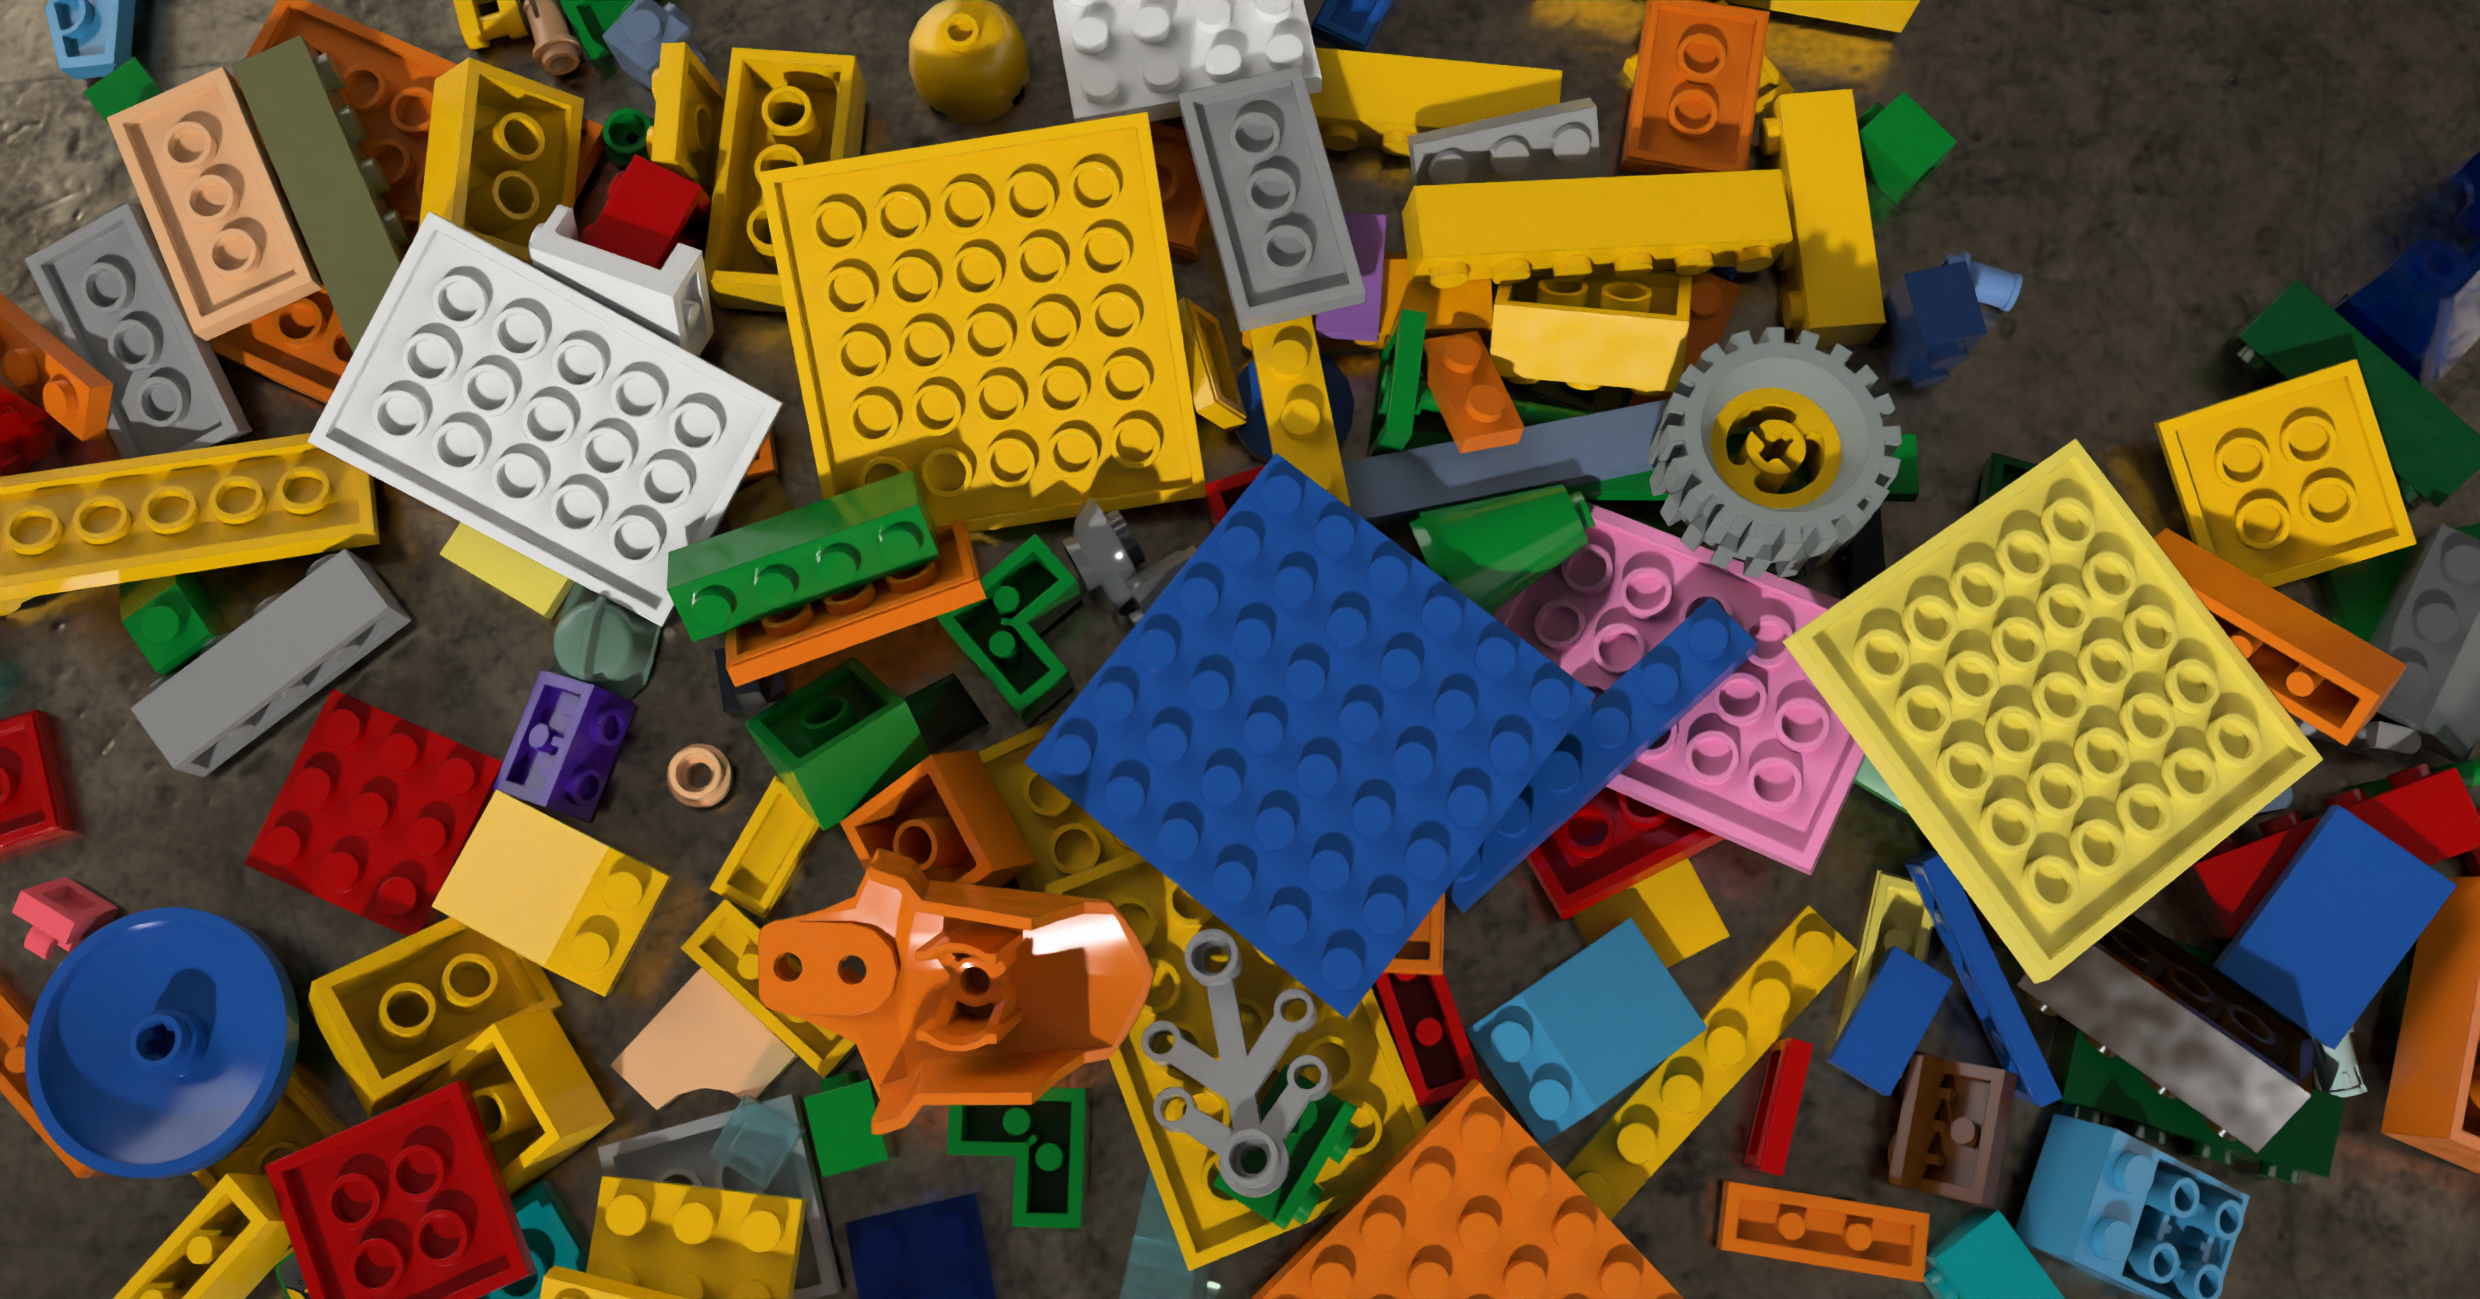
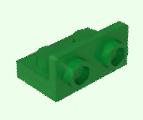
(1319, 1133)

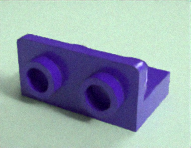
(565, 745)

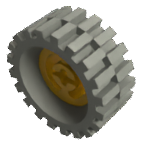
(1804, 409)

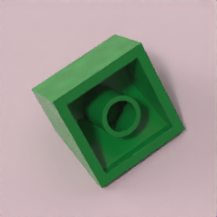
(839, 741)

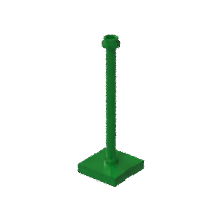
(1403, 393)

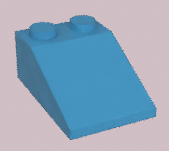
(1585, 1030)

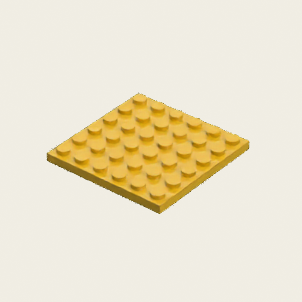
(991, 323)

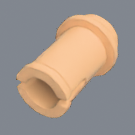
(554, 46)

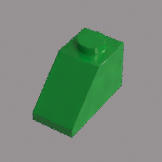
(170, 619)

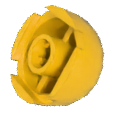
(968, 60)

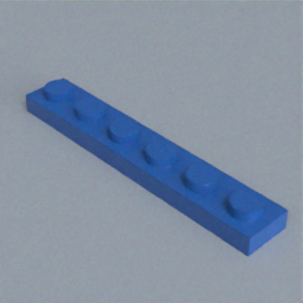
(1608, 739)

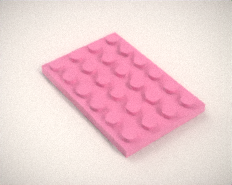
(1759, 752)

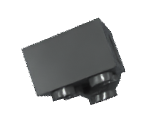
(1107, 555)

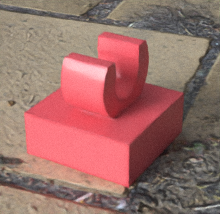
(61, 915)

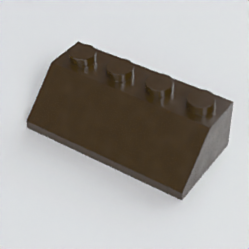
(2184, 1030)

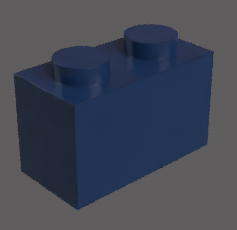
(1929, 325)

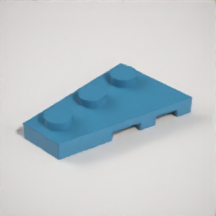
(91, 35)

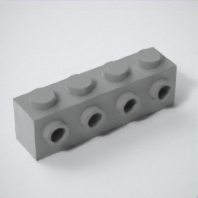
(269, 663)

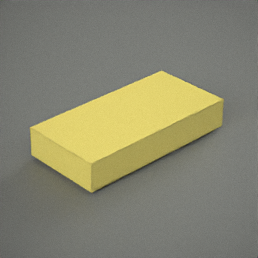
(507, 570)

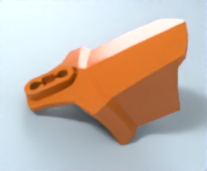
(962, 986)

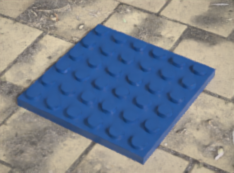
(1310, 733)

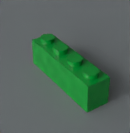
(801, 556)

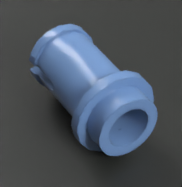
(1990, 284)

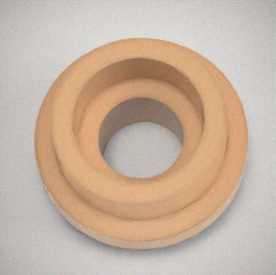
(686, 762)

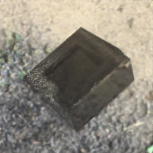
(946, 714)

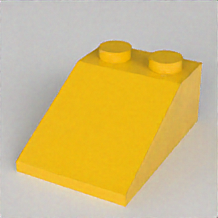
(552, 893)
(419, 1005)
(528, 1094)

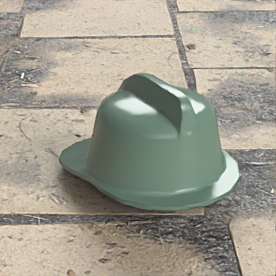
(604, 643)

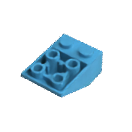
(2130, 1213)

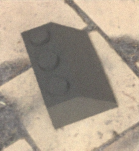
(2436, 632)

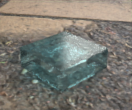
(756, 1142)

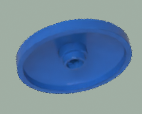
(161, 1043)

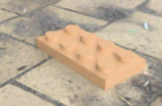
(214, 204)

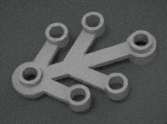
(1238, 1074)

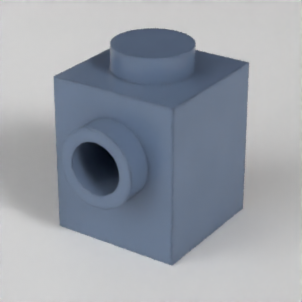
(639, 33)

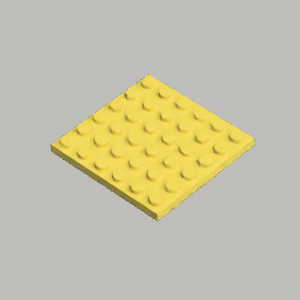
(2053, 708)

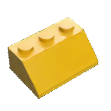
(500, 153)
(1594, 331)

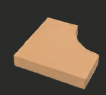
(703, 1043)

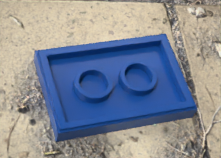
(2334, 926)

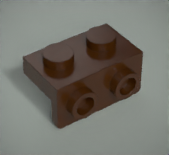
(1952, 1129)

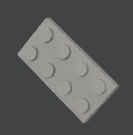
(1271, 198)
(130, 325)

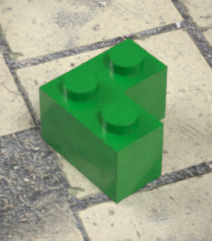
(1002, 631)
(1048, 1148)

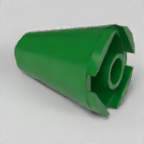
(1502, 542)

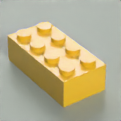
(776, 115)

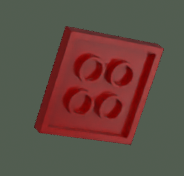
(374, 814)
(403, 1206)

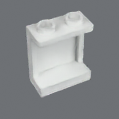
(665, 301)

